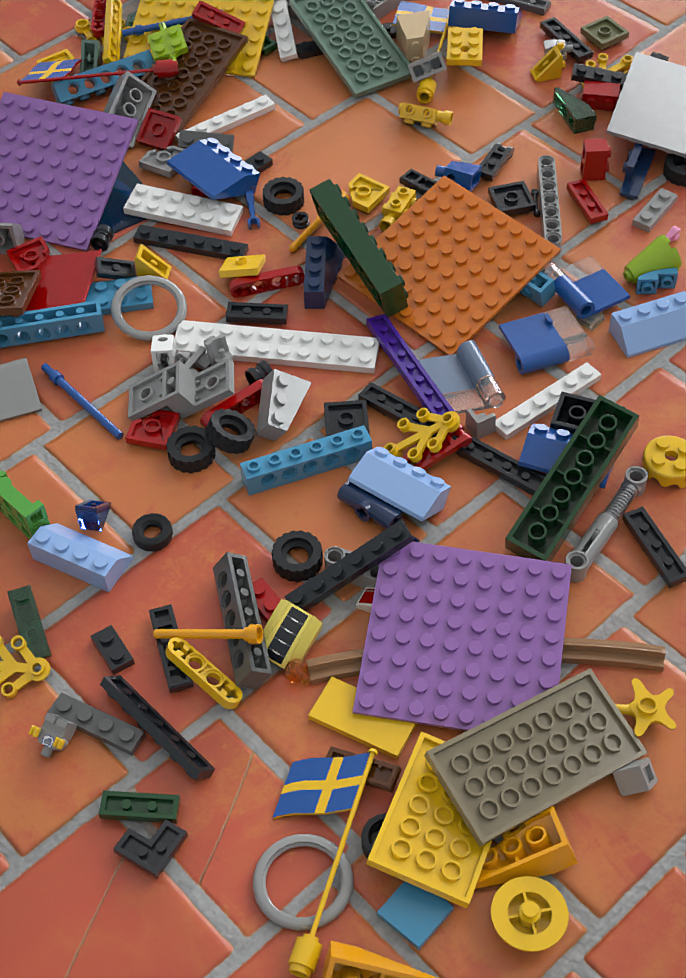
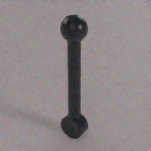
(534, 192)

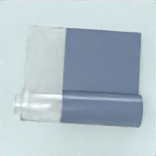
(465, 379)

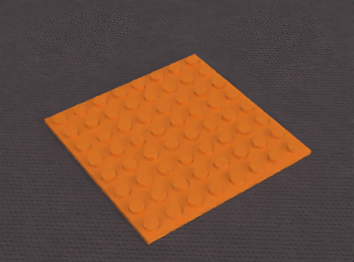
(457, 263)

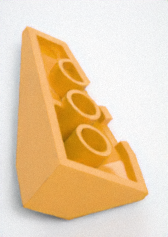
(531, 850)
(354, 962)

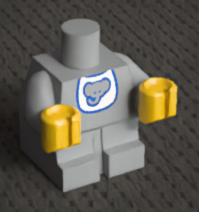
(563, 48)
(54, 733)

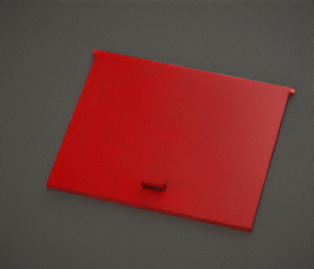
(64, 280)

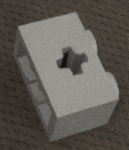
(426, 66)

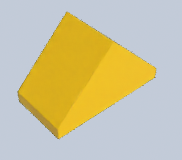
(549, 66)
(150, 264)

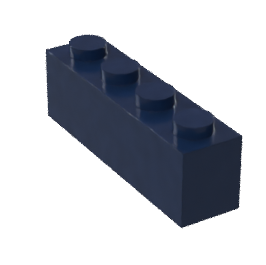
(321, 269)

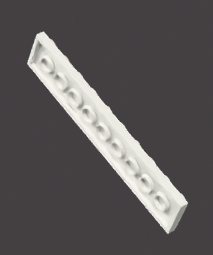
(284, 346)

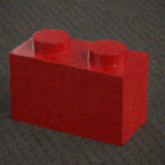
(601, 95)
(595, 159)

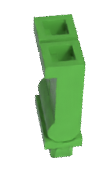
(19, 510)

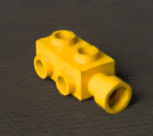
(420, 115)
(397, 204)

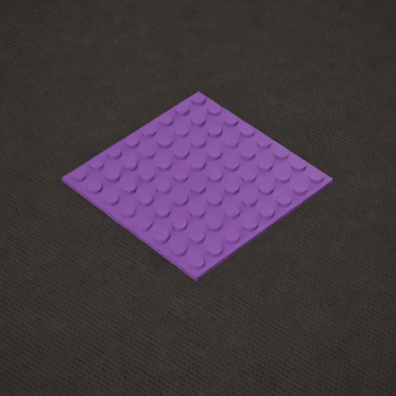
(58, 167)
(461, 635)

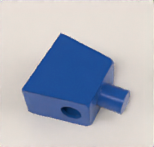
(462, 173)

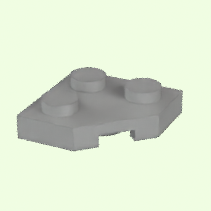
(157, 161)

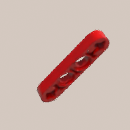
(98, 19)
(266, 279)
(236, 403)

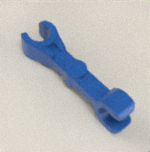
(250, 202)

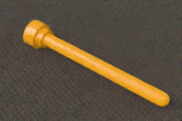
(309, 230)
(252, 634)

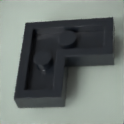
(151, 854)

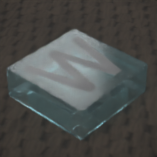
(592, 321)

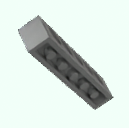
(239, 610)

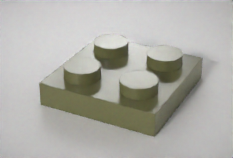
(604, 32)

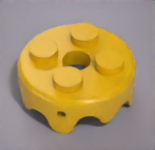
(662, 469)

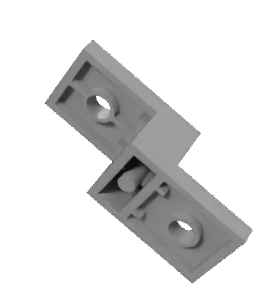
(181, 389)

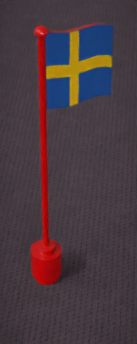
(61, 69)

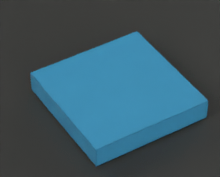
(414, 913)

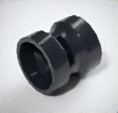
(102, 237)
(259, 372)

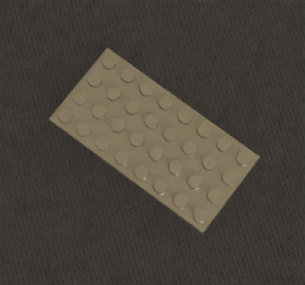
(534, 756)

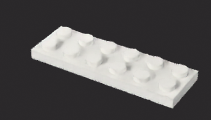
(183, 209)

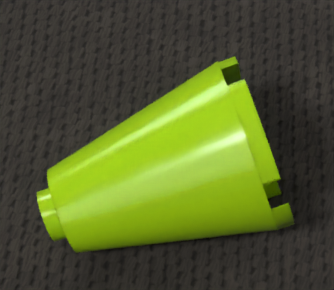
(654, 257)

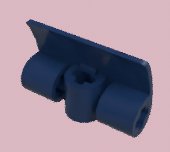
(369, 506)

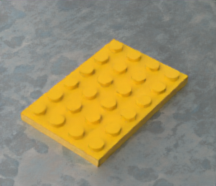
(426, 836)

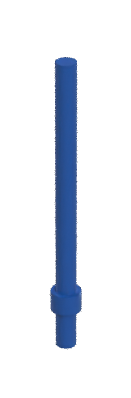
(140, 30)
(58, 379)

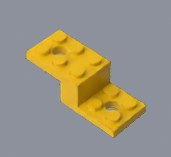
(464, 46)

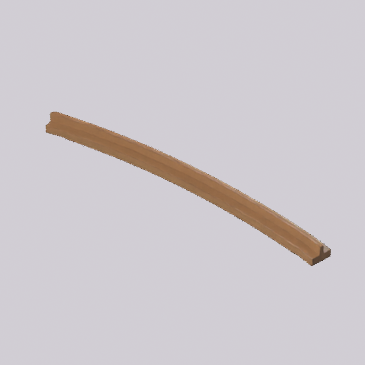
(574, 652)

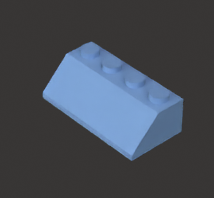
(650, 325)
(400, 483)
(79, 555)

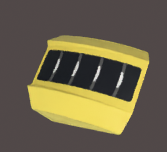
(290, 633)

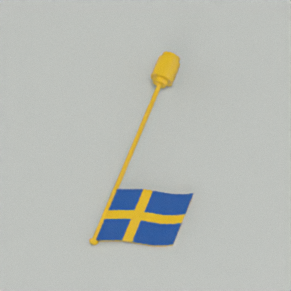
(438, 24)
(322, 788)

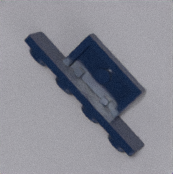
(636, 170)

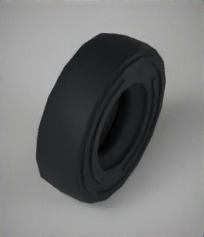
(152, 520)

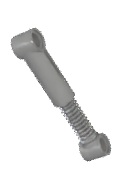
(605, 524)

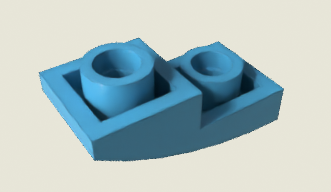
(656, 279)

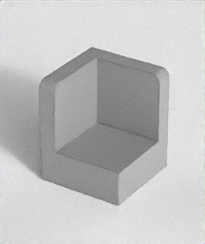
(481, 424)
(635, 777)

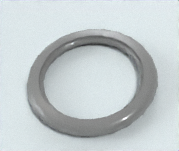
(141, 281)
(301, 923)

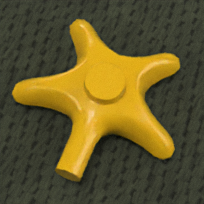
(647, 708)

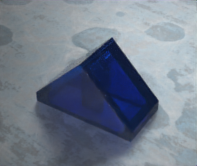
(92, 514)

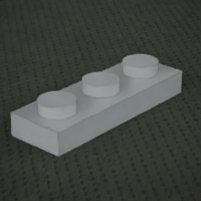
(655, 210)

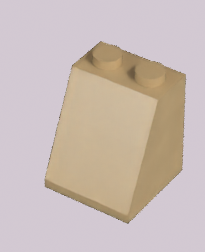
(413, 34)

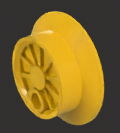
(529, 914)

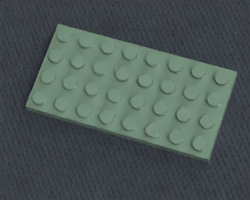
(353, 43)

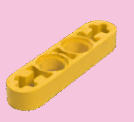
(207, 670)

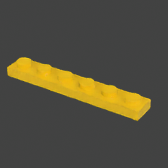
(112, 31)

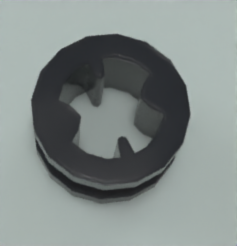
(300, 216)

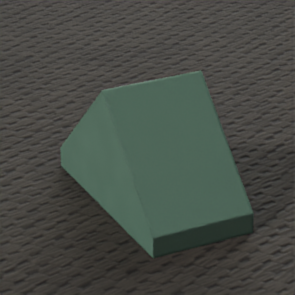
(90, 55)

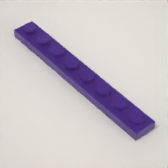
(408, 365)

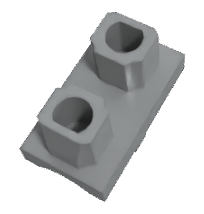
(217, 349)
(191, 361)

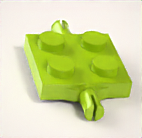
(167, 42)

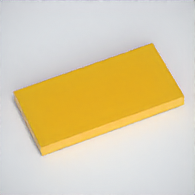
(335, 712)

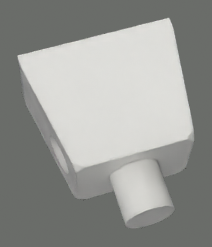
(163, 350)

